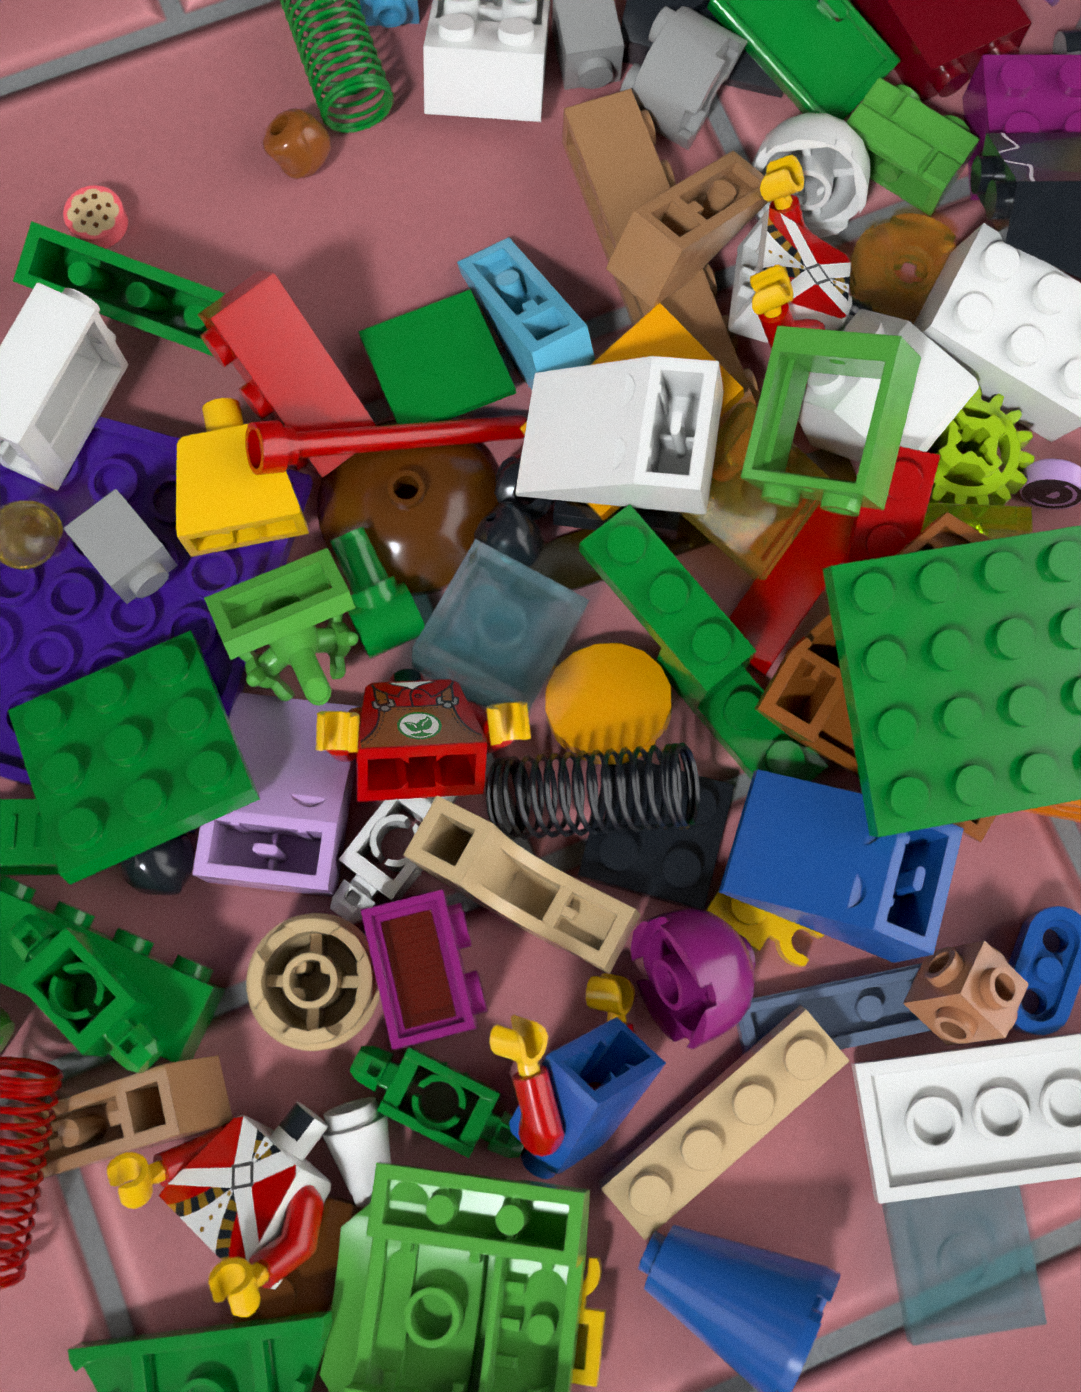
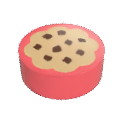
(96, 216)

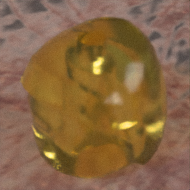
(28, 534)

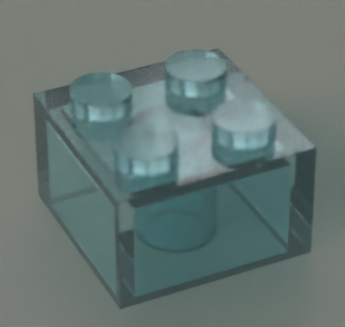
(498, 629)

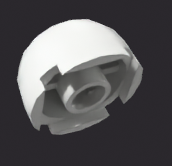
(832, 166)

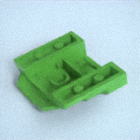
(458, 1285)

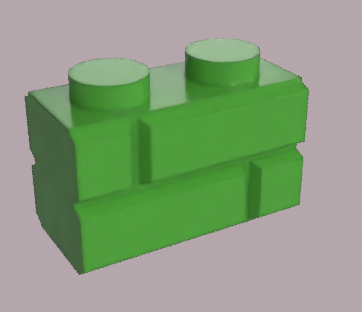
(911, 145)

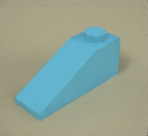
(526, 311)

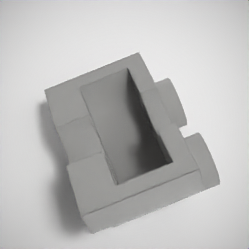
(683, 71)

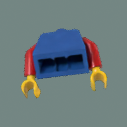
(581, 1088)

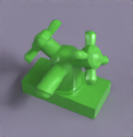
(283, 612)

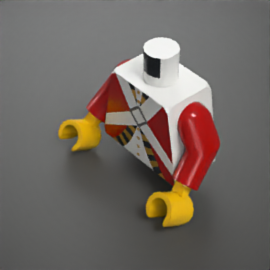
(786, 270)
(242, 1196)

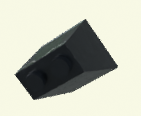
(1033, 193)

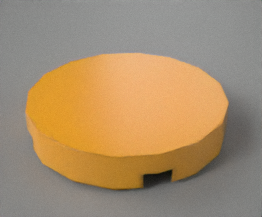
(608, 700)

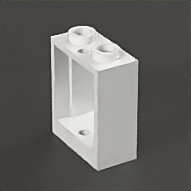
(54, 382)

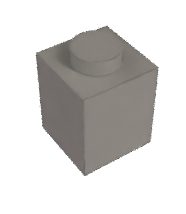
(587, 42)
(121, 547)

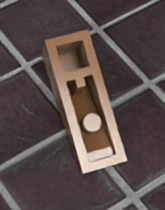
(686, 228)
(133, 1114)

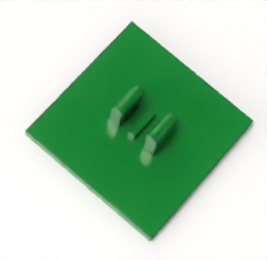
(437, 361)

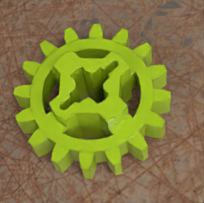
(975, 475)

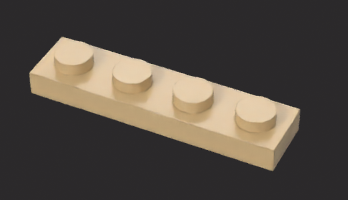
(722, 1122)

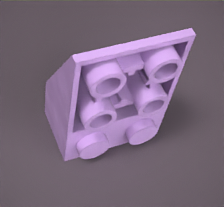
(300, 822)

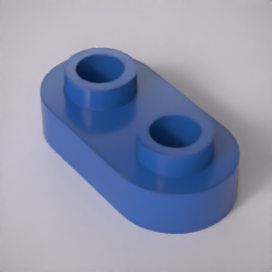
(1050, 975)

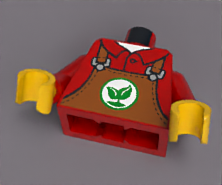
(419, 738)

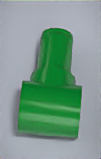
(383, 609)

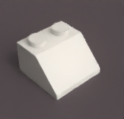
(840, 407)

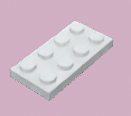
(972, 1117)

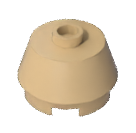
(312, 982)

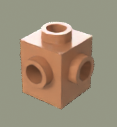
(966, 993)

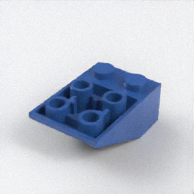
(812, 861)

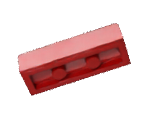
(779, 603)

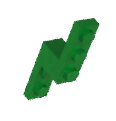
(698, 644)

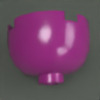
(696, 974)

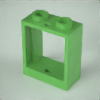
(832, 352)

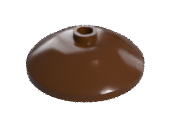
(416, 537)

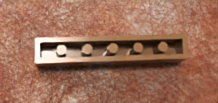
(619, 171)

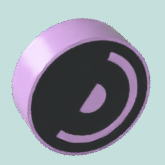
(1052, 484)

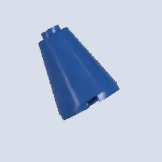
(741, 1301)

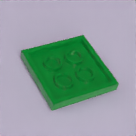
(131, 757)

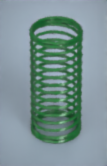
(349, 85)

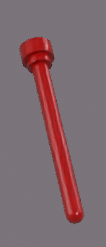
(275, 447)

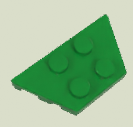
(229, 1357)

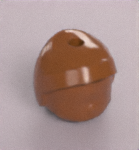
(297, 143)

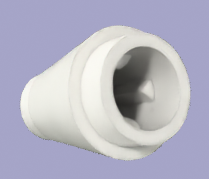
(357, 1142)

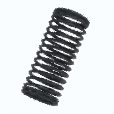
(525, 792)

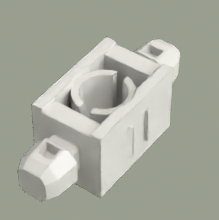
(369, 880)

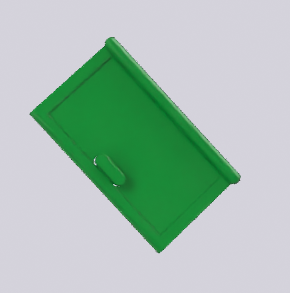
(807, 52)

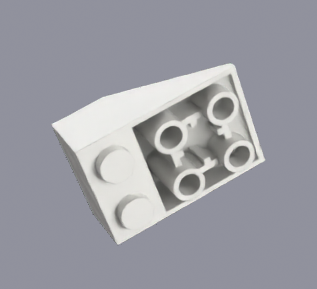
(486, 58)
(624, 434)

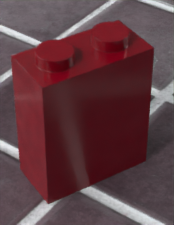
(944, 38)

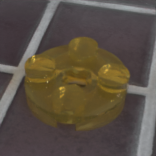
(887, 248)

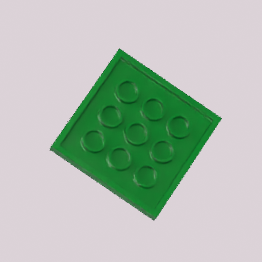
(962, 678)

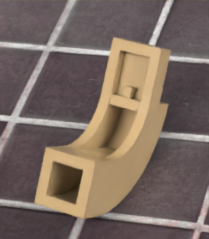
(520, 887)

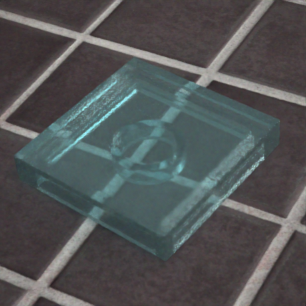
(963, 1264)

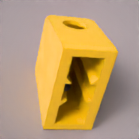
(220, 497)

